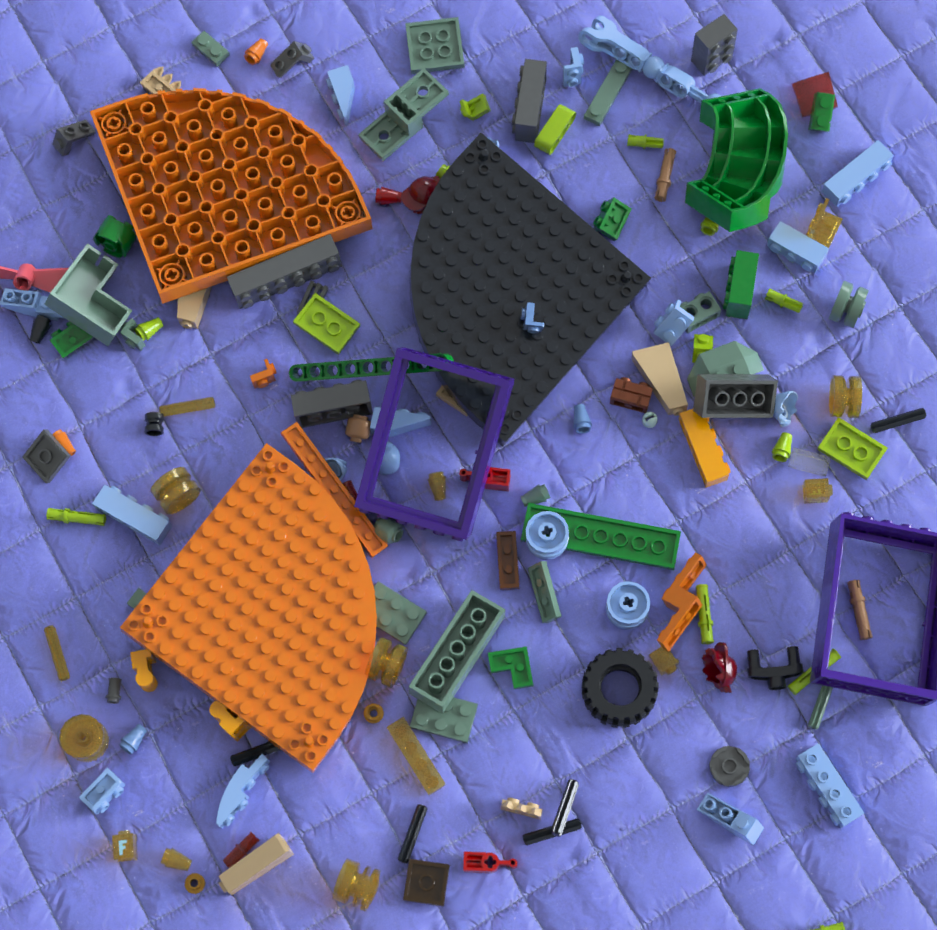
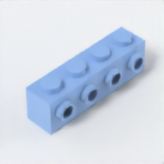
(829, 786)

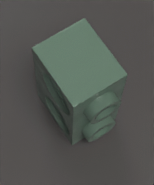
(701, 315)

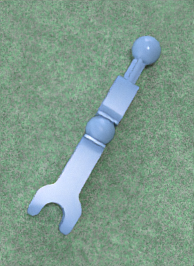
(638, 58)

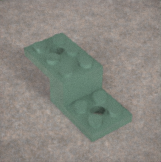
(403, 114)

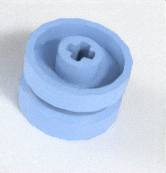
(536, 530)
(631, 594)

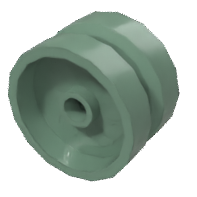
(848, 304)

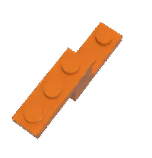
(681, 601)

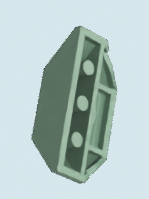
(725, 359)

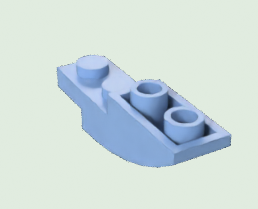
(27, 303)
(234, 796)

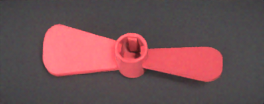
(29, 276)

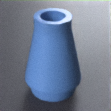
(581, 419)
(132, 740)

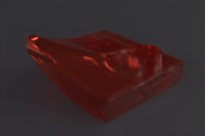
(805, 90)

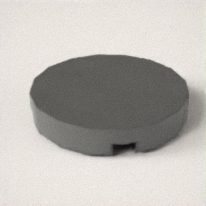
(729, 766)

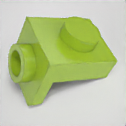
(475, 107)
(701, 344)

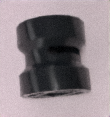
(154, 423)

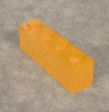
(704, 448)

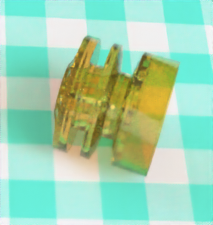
(356, 884)

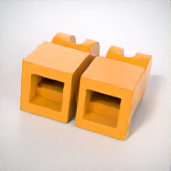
(142, 665)
(234, 727)

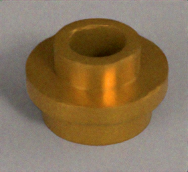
(371, 707)
(201, 883)

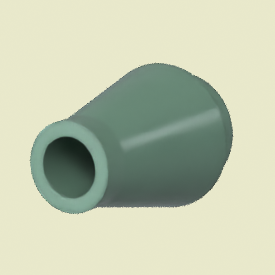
(536, 495)

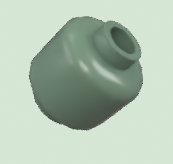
(388, 530)

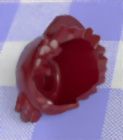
(418, 193)
(719, 667)

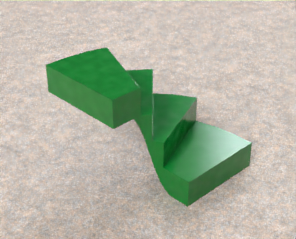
(744, 159)

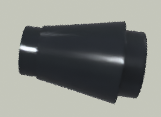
(39, 328)

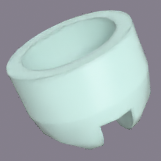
(651, 422)

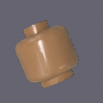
(358, 428)

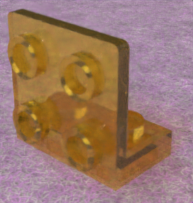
(824, 225)

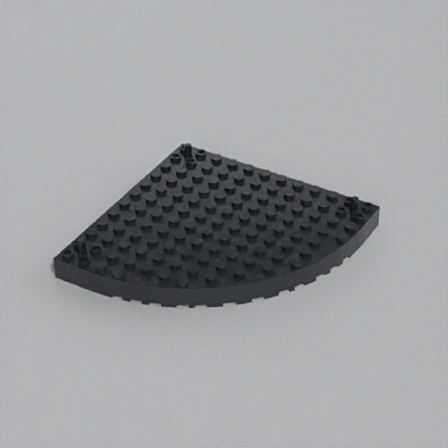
(485, 252)

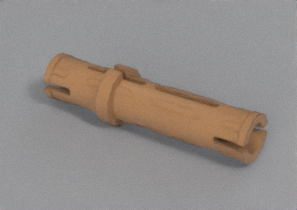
(663, 181)
(857, 601)

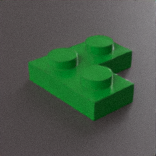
(514, 660)

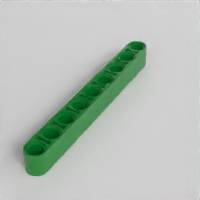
(361, 368)

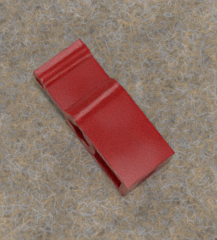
(497, 478)
(482, 867)

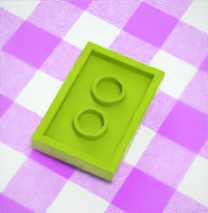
(326, 323)
(852, 448)

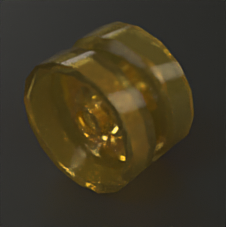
(845, 396)
(175, 490)
(386, 662)
(72, 738)

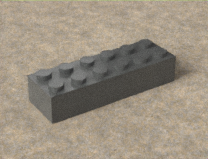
(285, 271)

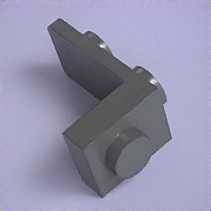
(290, 56)
(67, 134)

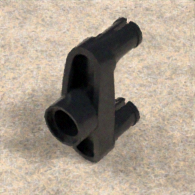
(775, 675)

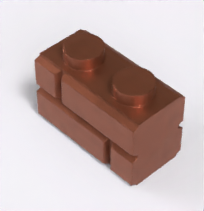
(631, 394)

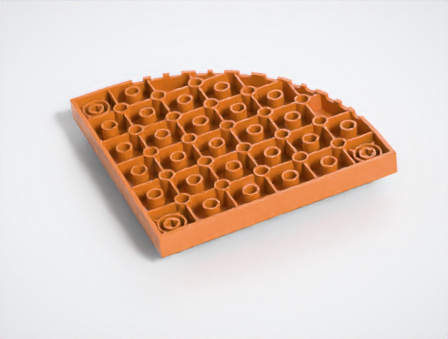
(222, 184)
(269, 609)

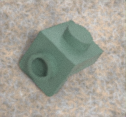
(131, 338)

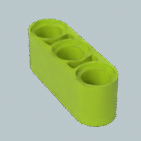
(555, 129)

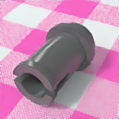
(114, 691)

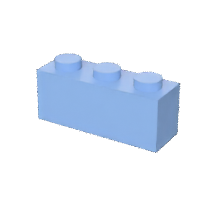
(797, 247)

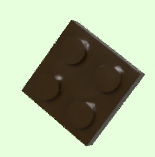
(426, 882)

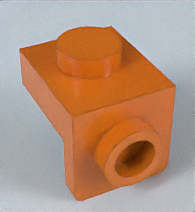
(264, 377)

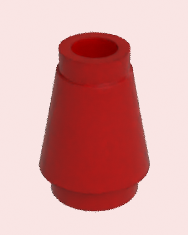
(387, 196)

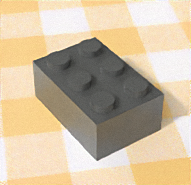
(714, 45)

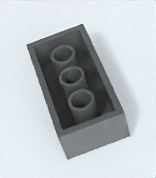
(529, 100)
(735, 395)
(331, 403)

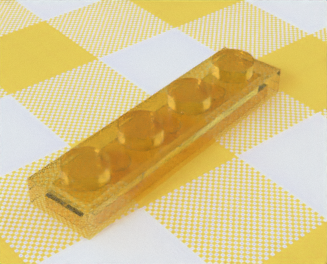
(416, 756)

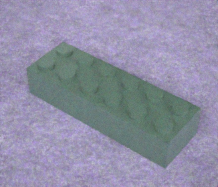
(456, 651)

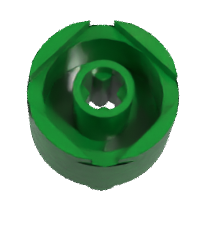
(115, 237)

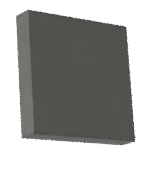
(46, 456)

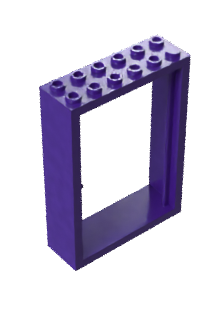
(403, 514)
(893, 535)

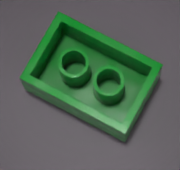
(740, 284)

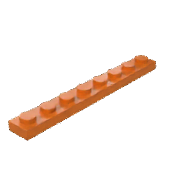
(325, 476)

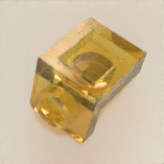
(664, 661)

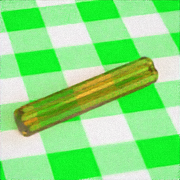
(187, 406)
(56, 652)

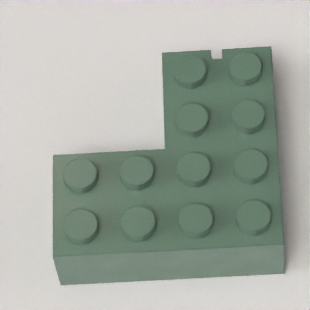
(81, 297)

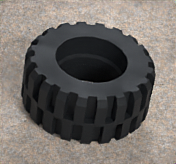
(620, 661)

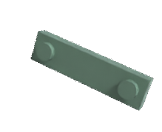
(607, 93)

